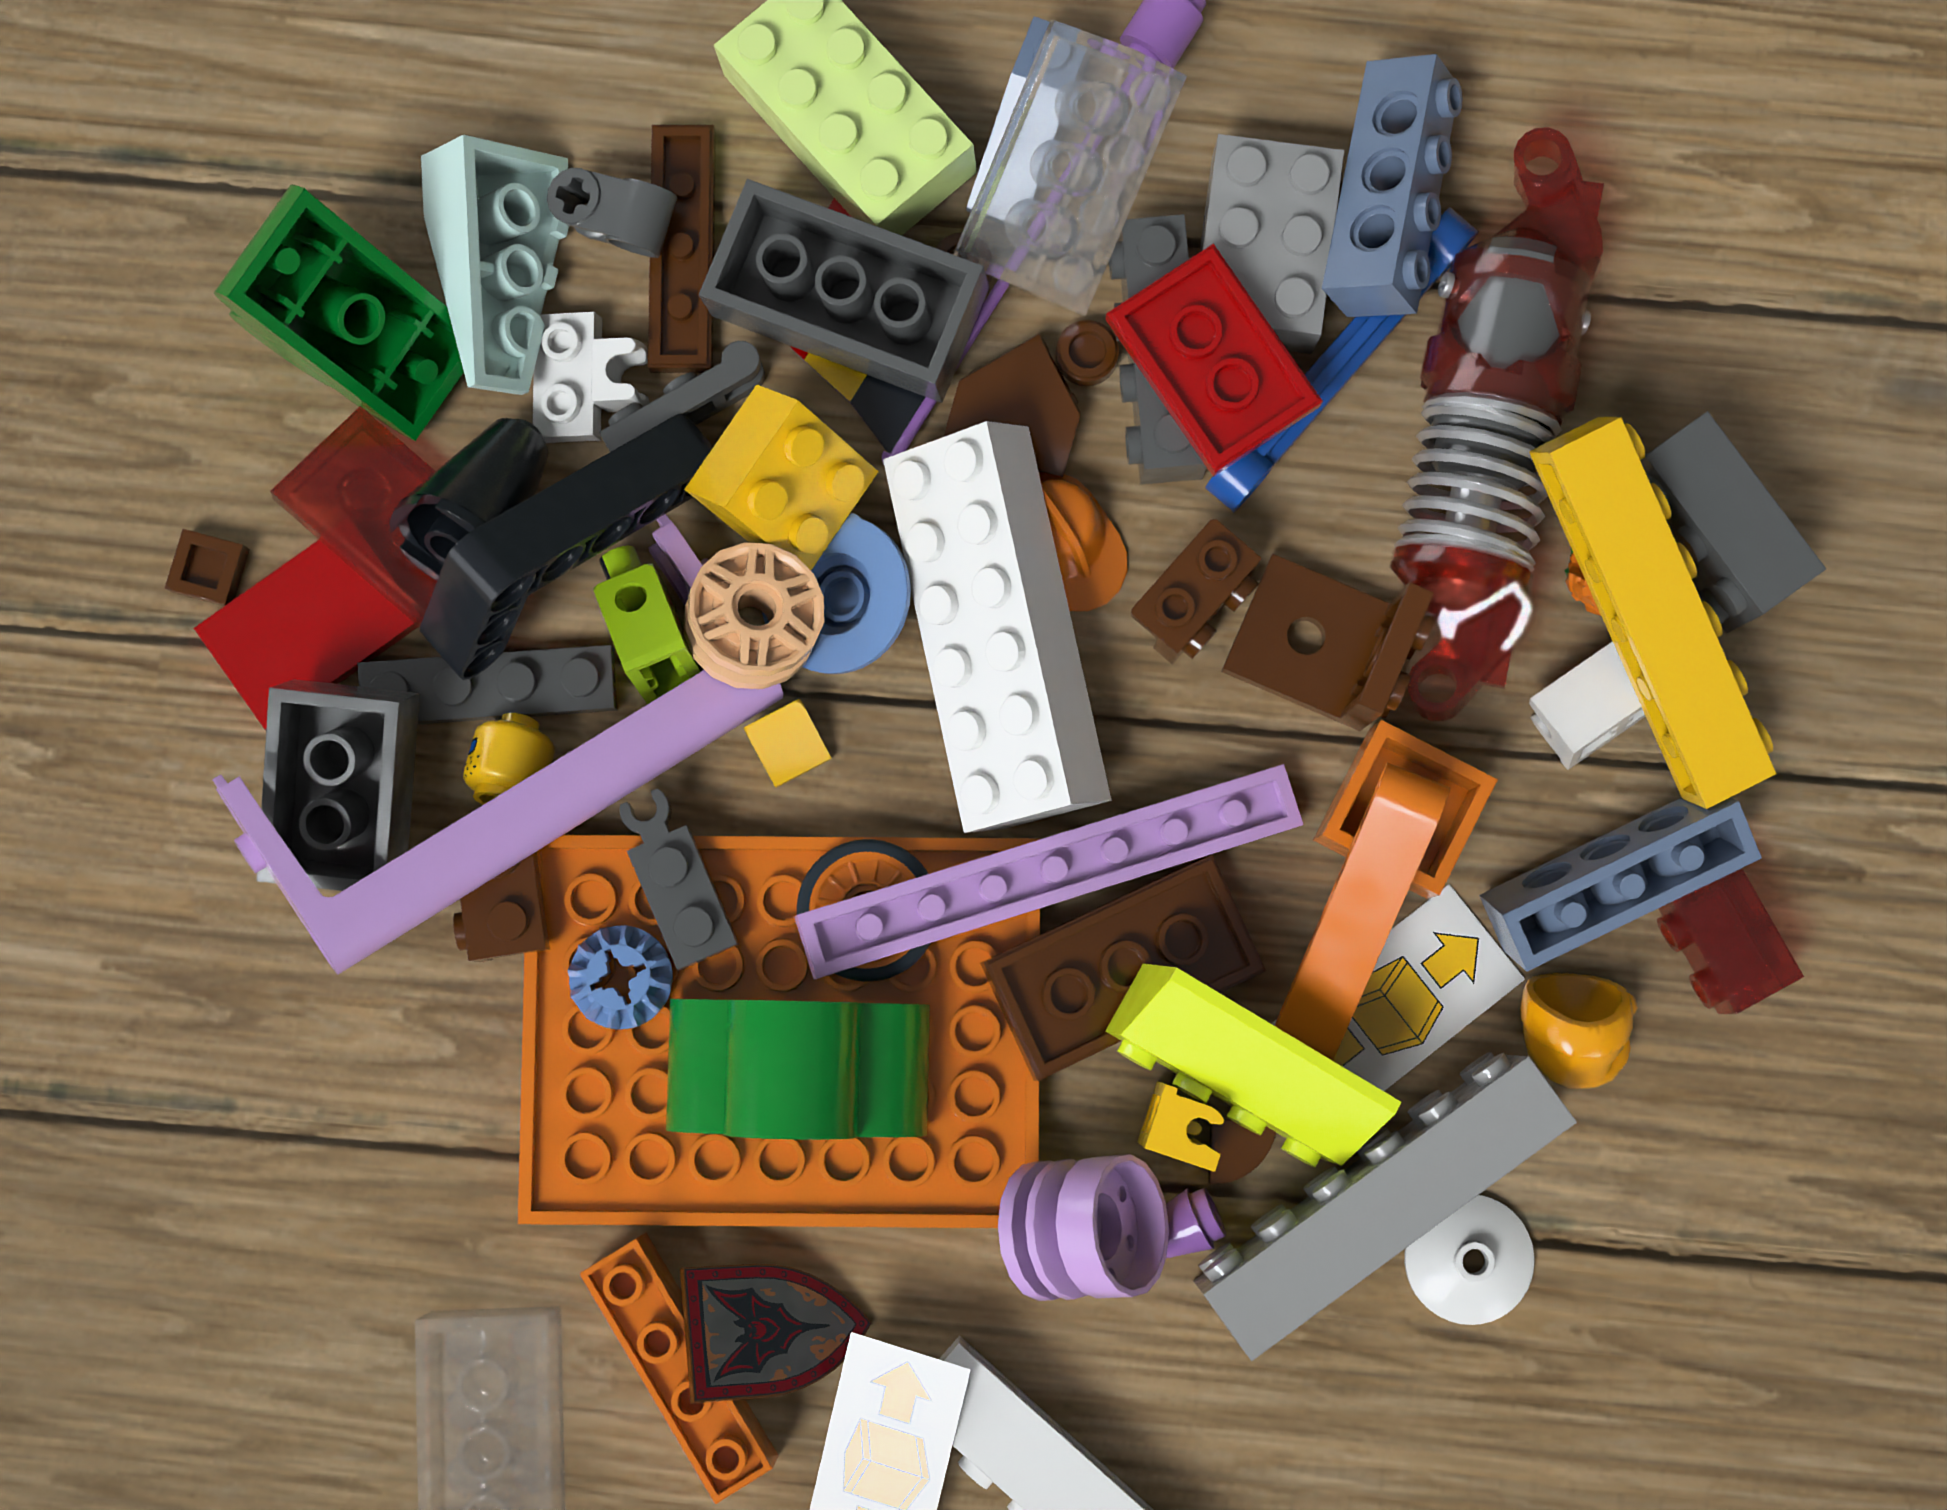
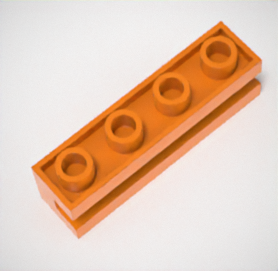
(648, 1320)

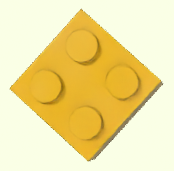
(781, 476)

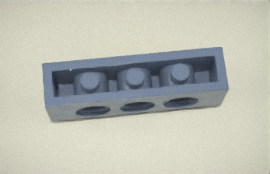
(1392, 186)
(1618, 878)

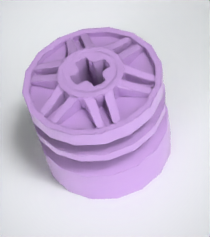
(1083, 1228)

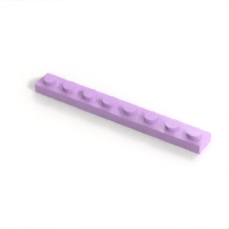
(1047, 871)

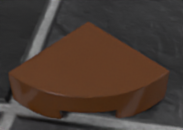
(1239, 1150)

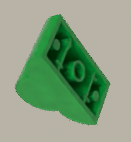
(344, 313)
(798, 1069)

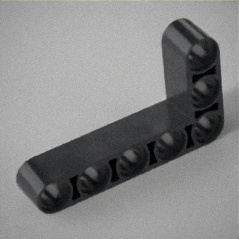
(551, 534)

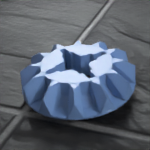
(648, 989)

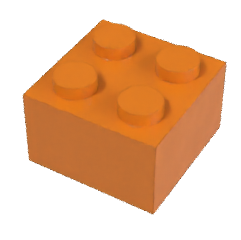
(1465, 802)

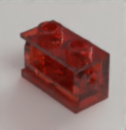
(1729, 944)

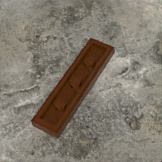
(678, 319)

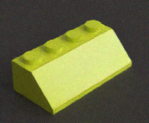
(1249, 1065)

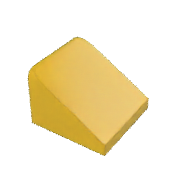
(787, 743)

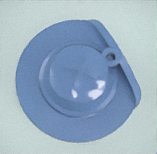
(864, 598)

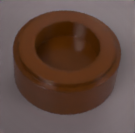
(1087, 353)

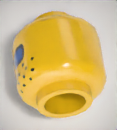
(505, 755)

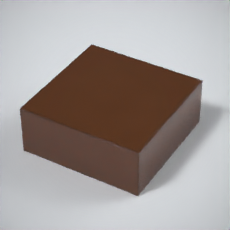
(207, 568)

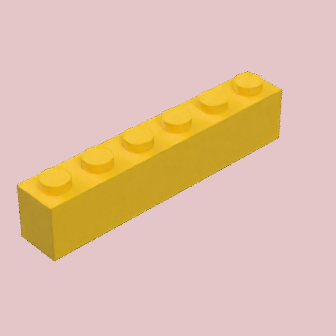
(1654, 610)

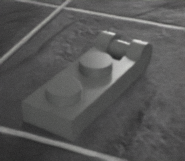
(692, 395)

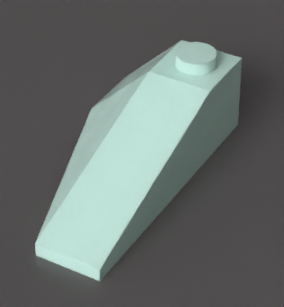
(493, 252)

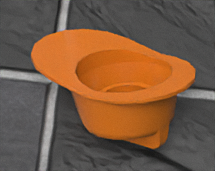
(1085, 542)

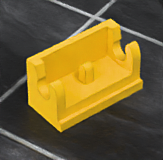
(1170, 1120)

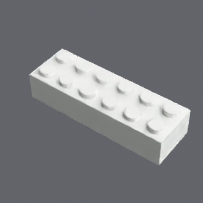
(996, 627)

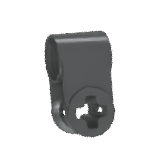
(617, 210)

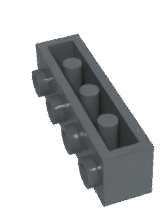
(1141, 256)

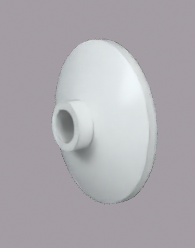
(1466, 1298)

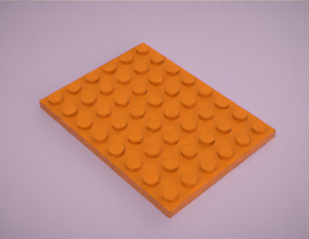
(599, 1094)

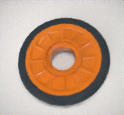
(855, 869)

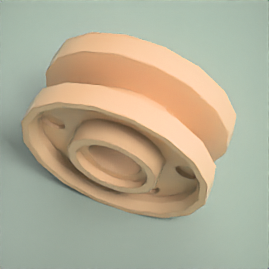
(762, 579)

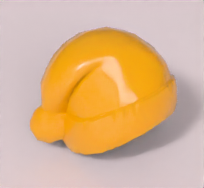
(1577, 1027)

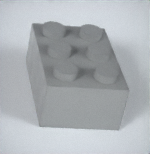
(1274, 225)

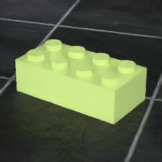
(847, 110)

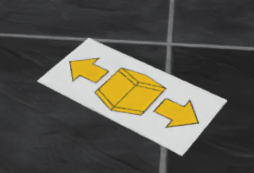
(1425, 988)
(889, 1429)

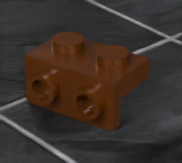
(1194, 588)
(504, 915)

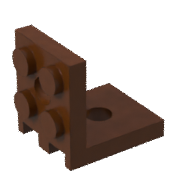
(1361, 650)

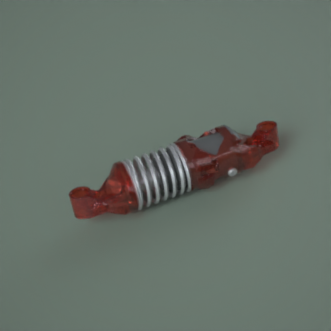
(1493, 392)

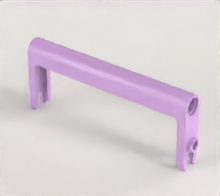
(514, 822)

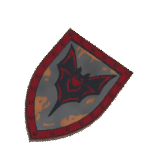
(762, 1330)

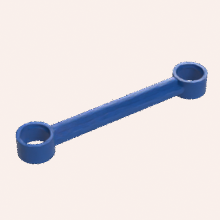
(1337, 367)

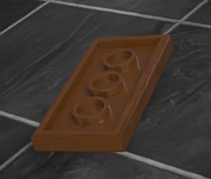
(1072, 978)

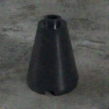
(469, 490)

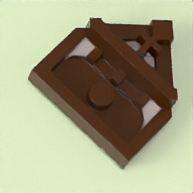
(1024, 391)

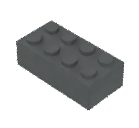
(844, 290)

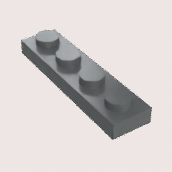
(516, 682)

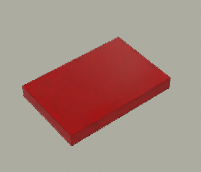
(1213, 360)
(301, 624)

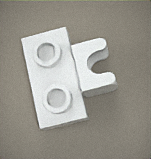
(581, 376)

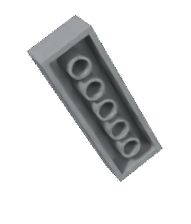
(1382, 1201)

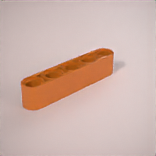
(1362, 908)

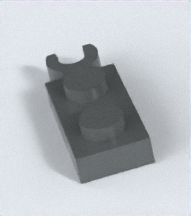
(678, 887)

